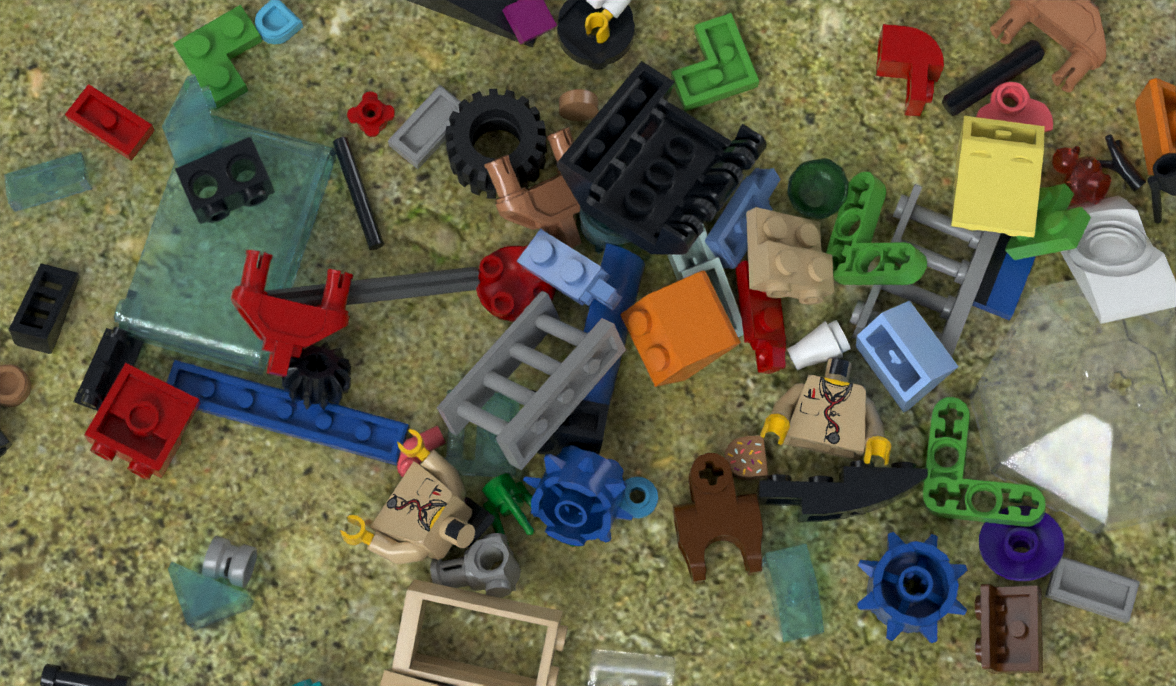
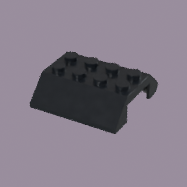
(654, 166)

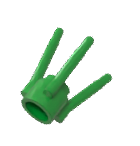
(506, 497)

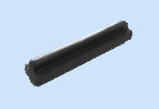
(990, 78)

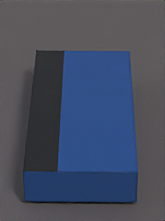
(1003, 281)

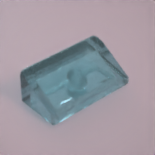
(47, 182)

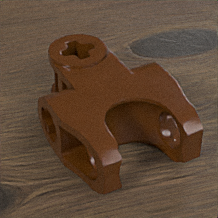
(717, 516)

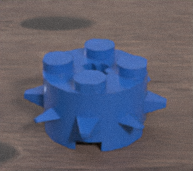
(579, 496)
(935, 580)

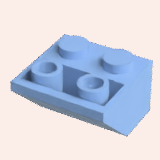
(904, 354)

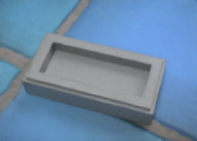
(425, 128)
(1093, 589)

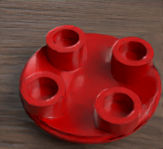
(506, 285)

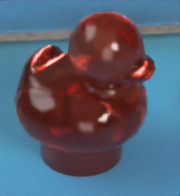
(1082, 176)

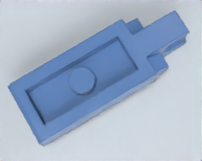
(729, 233)
(568, 271)

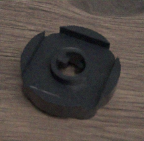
(584, 47)

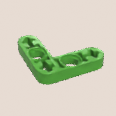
(855, 252)
(953, 477)

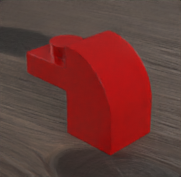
(911, 56)

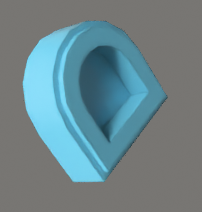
(276, 22)

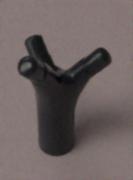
(1121, 164)

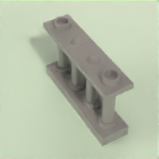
(966, 273)
(554, 400)

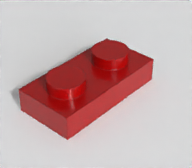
(109, 122)

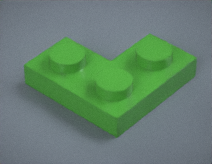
(212, 47)
(725, 68)
(1055, 225)

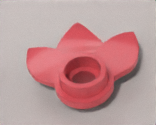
(1026, 109)

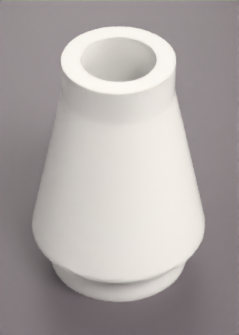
(819, 345)

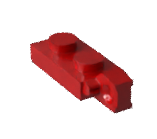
(761, 324)

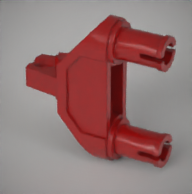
(285, 324)

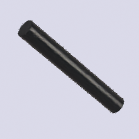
(358, 193)

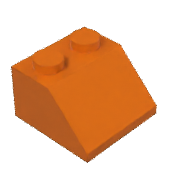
(680, 329)

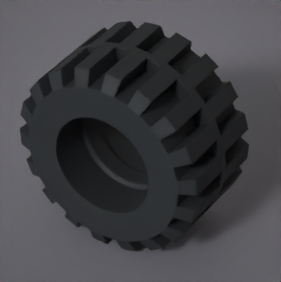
(491, 114)

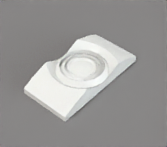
(1119, 264)

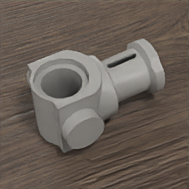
(475, 567)

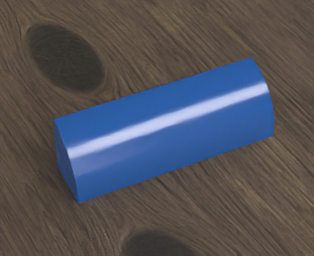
(625, 276)

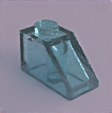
(793, 592)

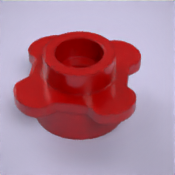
(371, 125)

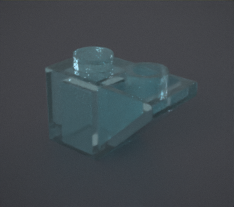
(191, 126)

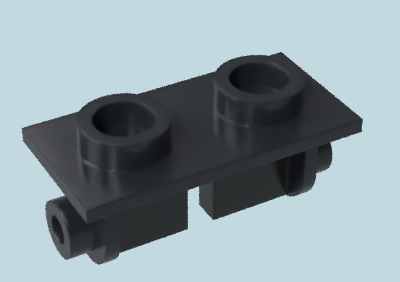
(111, 355)

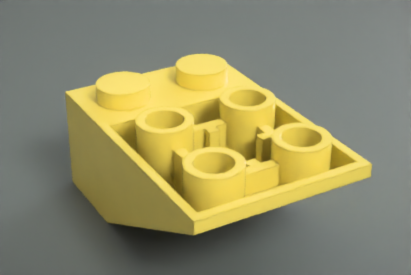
(998, 176)

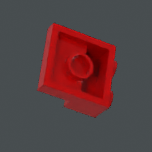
(141, 422)

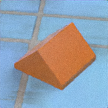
(1157, 120)

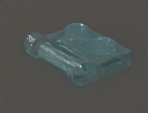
(488, 455)

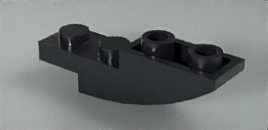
(858, 492)

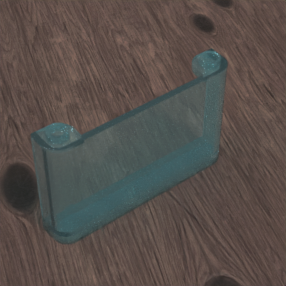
(190, 268)

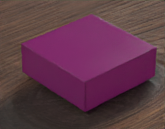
(529, 19)

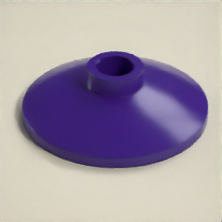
(1041, 540)

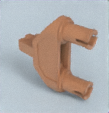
(1070, 23)
(544, 205)

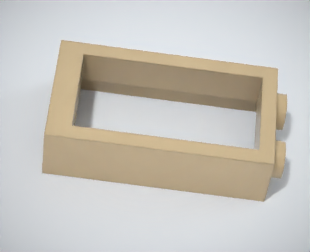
(411, 663)

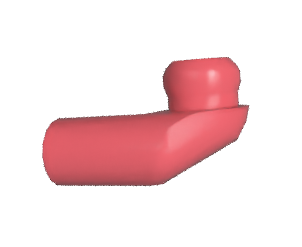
(432, 438)

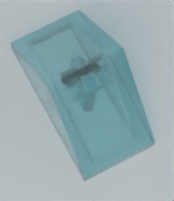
(205, 599)

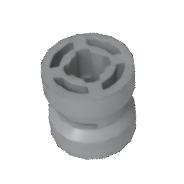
(229, 561)

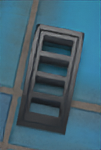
(37, 332)

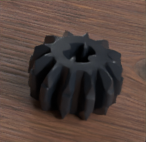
(318, 376)

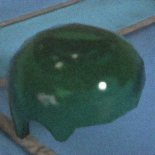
(818, 188)

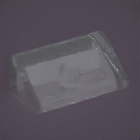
(630, 669)

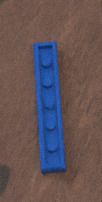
(274, 411)

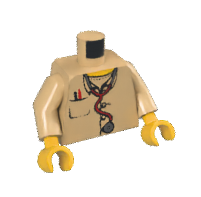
(830, 417)
(421, 514)

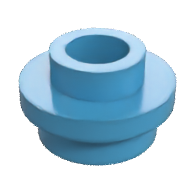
(651, 497)

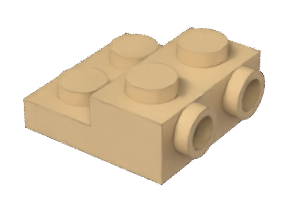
(787, 257)

